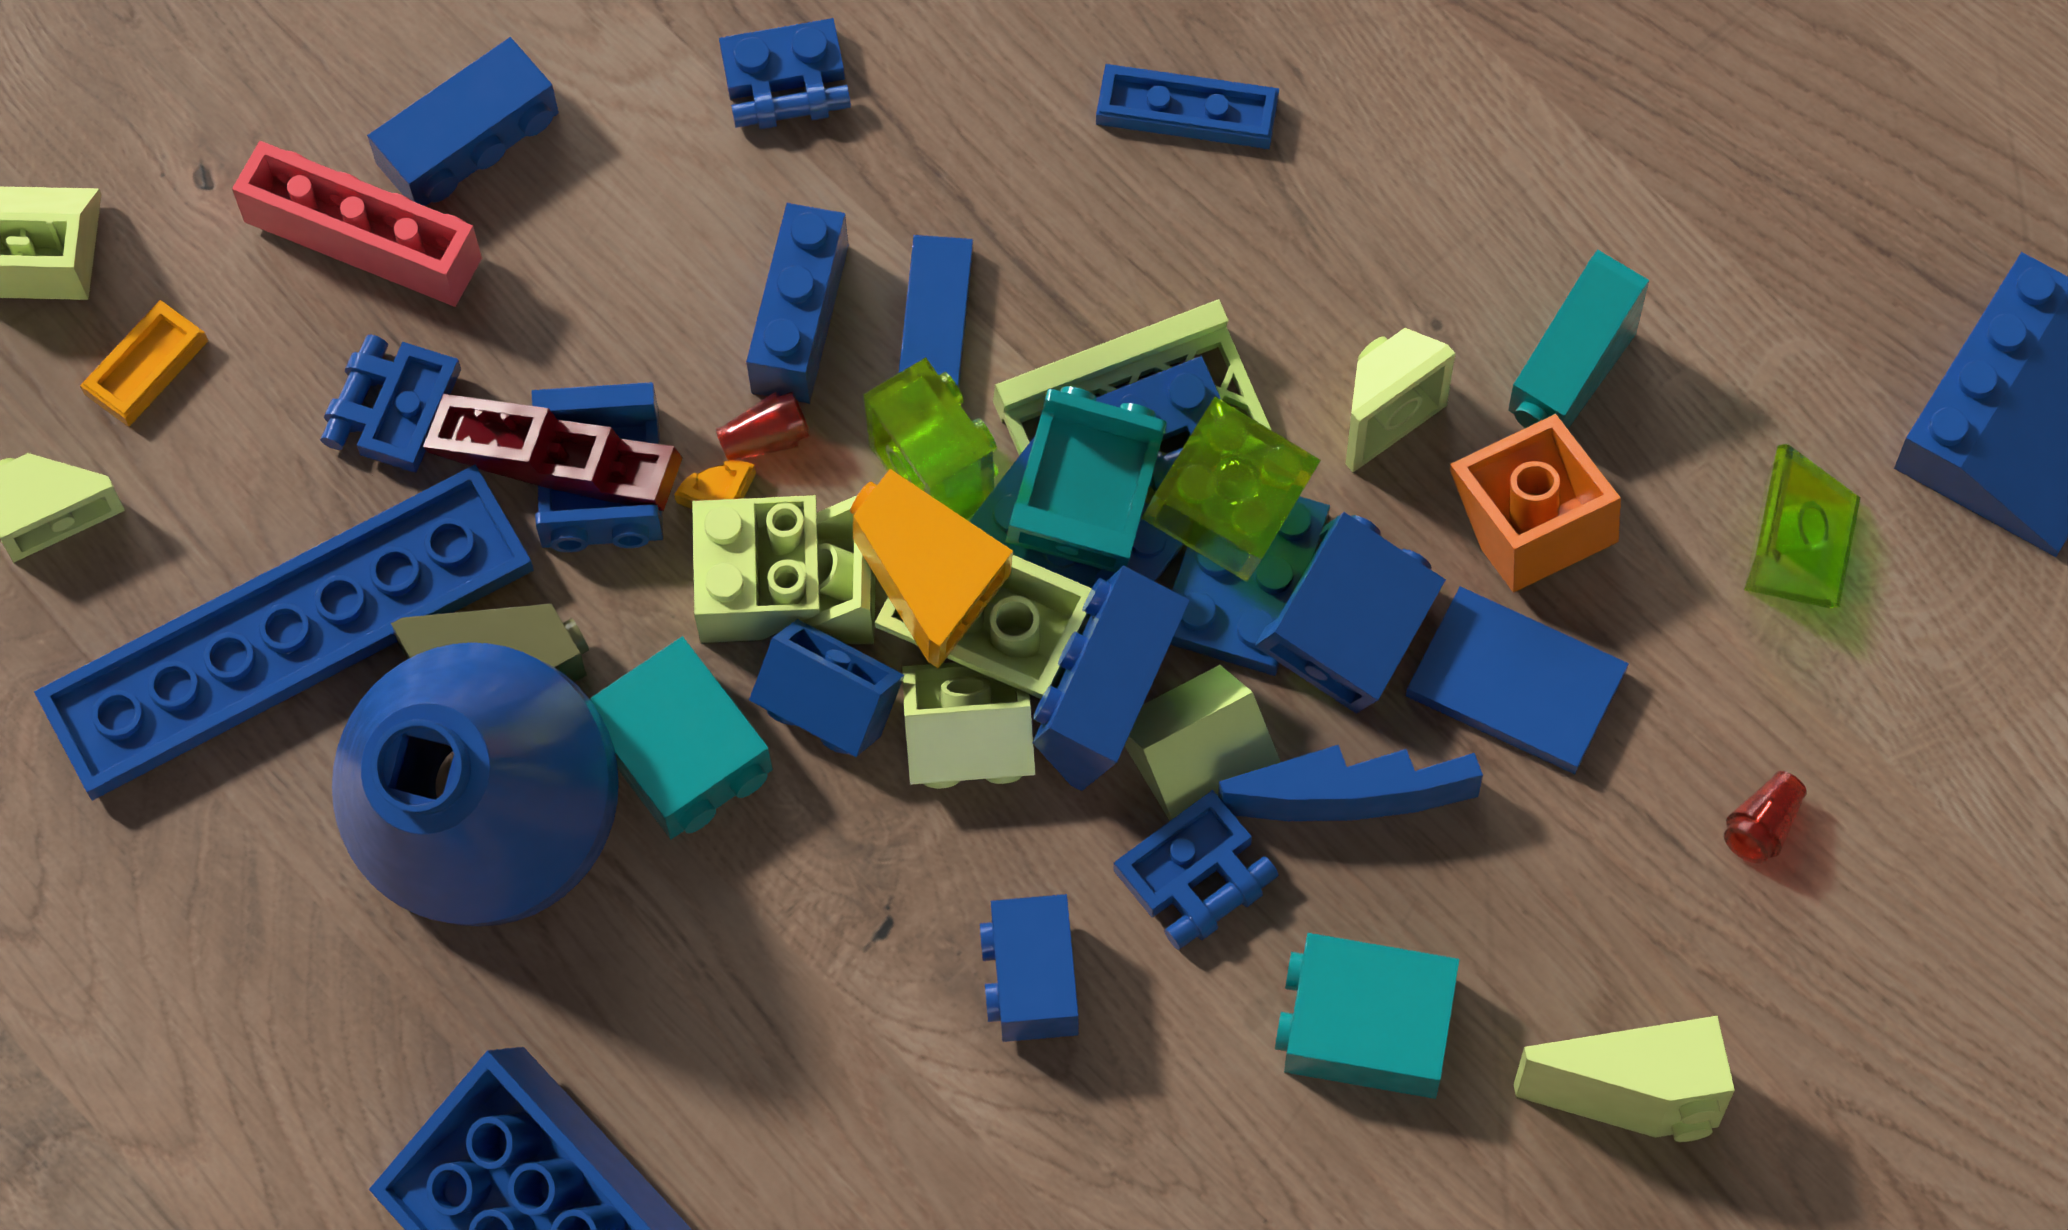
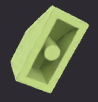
(49, 502)

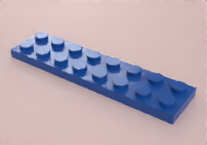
(281, 632)

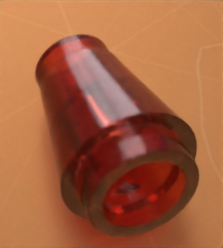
(764, 428)
(1764, 820)

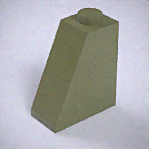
(528, 629)

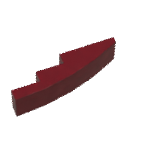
(551, 452)

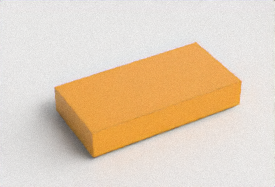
(144, 363)

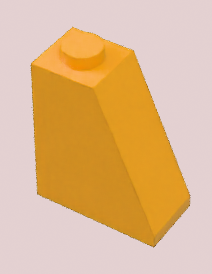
(927, 561)

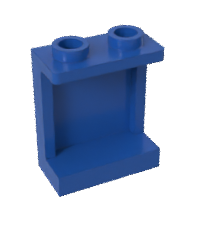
(575, 521)
(1352, 612)

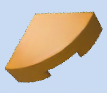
(717, 483)

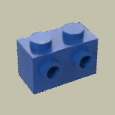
(826, 688)
(1033, 968)

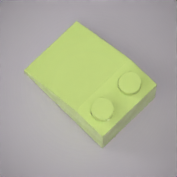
(1637, 1079)

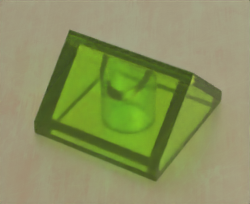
(1802, 533)

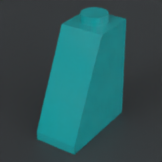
(1580, 343)

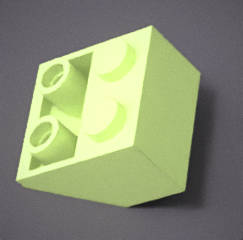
(47, 241)
(754, 566)

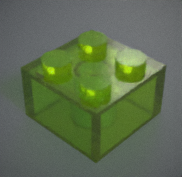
(929, 438)
(1230, 489)

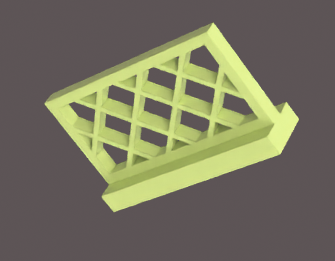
(1127, 360)

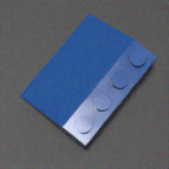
(2001, 413)
(517, 1157)

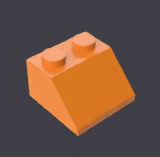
(1537, 502)

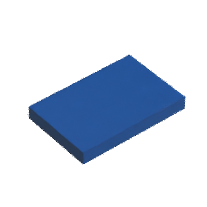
(1517, 680)

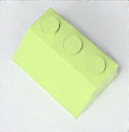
(1018, 630)

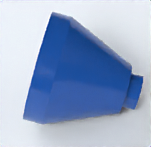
(522, 795)

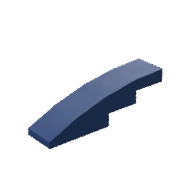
(1327, 790)

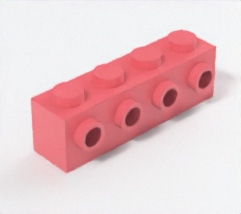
(357, 223)

